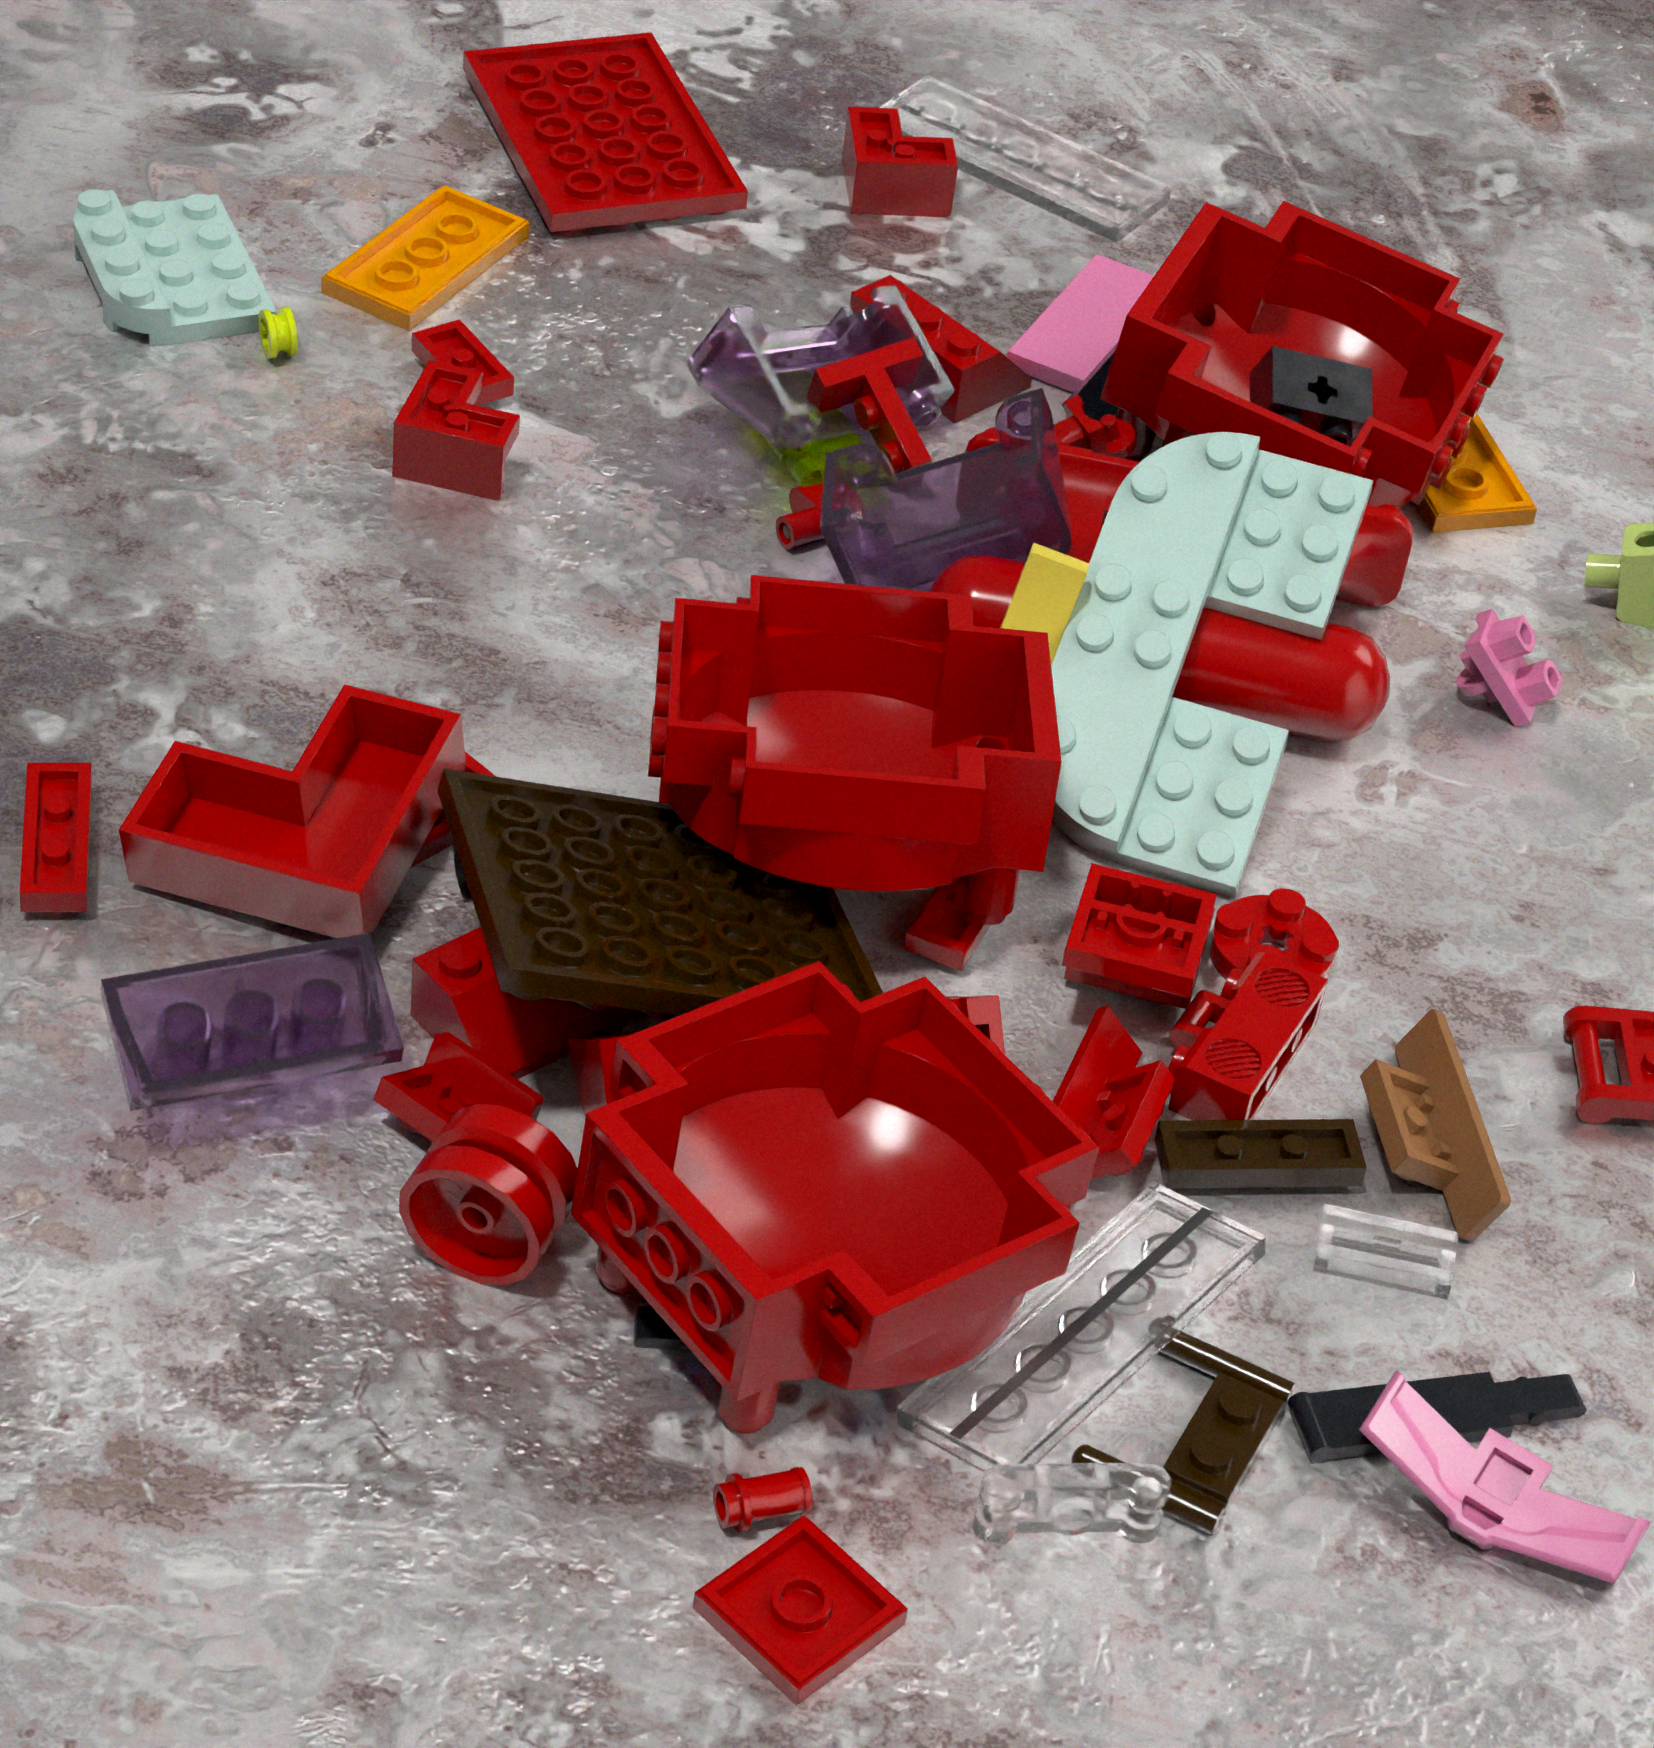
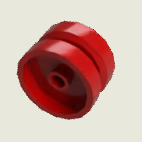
(489, 1194)

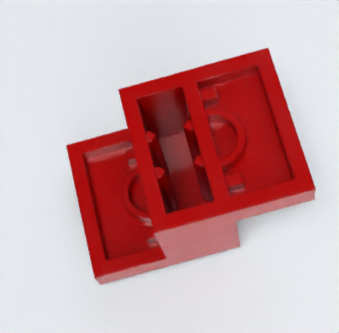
(1139, 936)

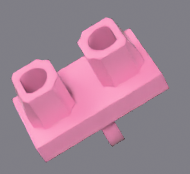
(1499, 671)

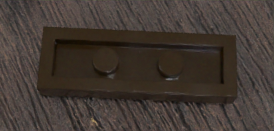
(1260, 1153)

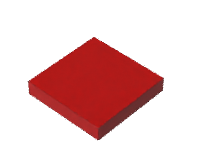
(800, 1609)

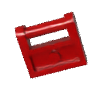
(1635, 1055)

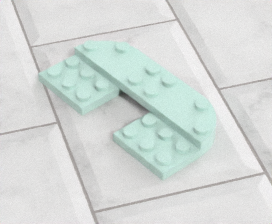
(1187, 531)

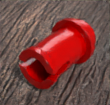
(761, 1498)

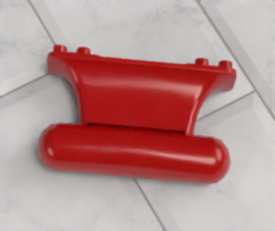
(1234, 664)

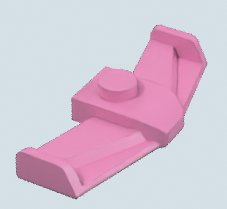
(1496, 1490)

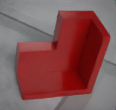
(896, 171)
(450, 440)

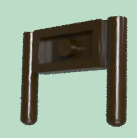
(1221, 1435)

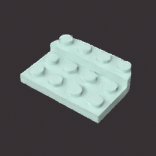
(169, 267)

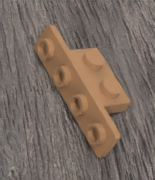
(1435, 1127)

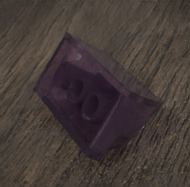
(251, 1024)

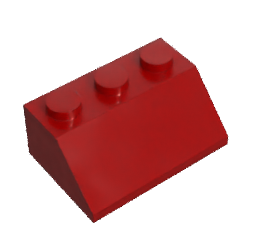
(972, 365)
(460, 994)

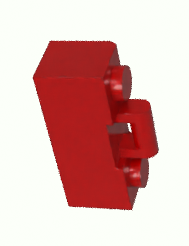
(1255, 1037)

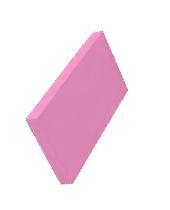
(1080, 324)

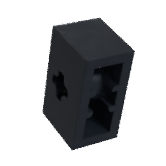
(1314, 392)

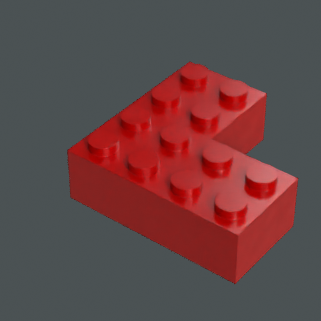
(303, 843)

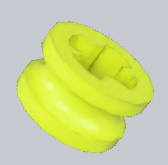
(278, 332)

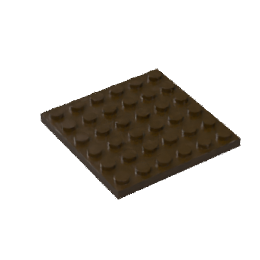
(629, 904)

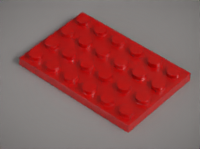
(603, 132)

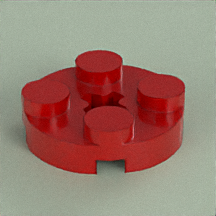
(1275, 919)

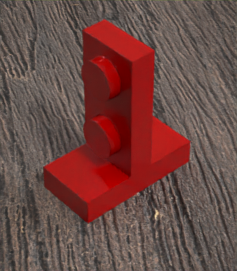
(871, 385)

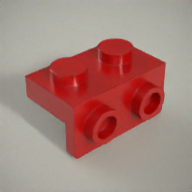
(447, 1082)

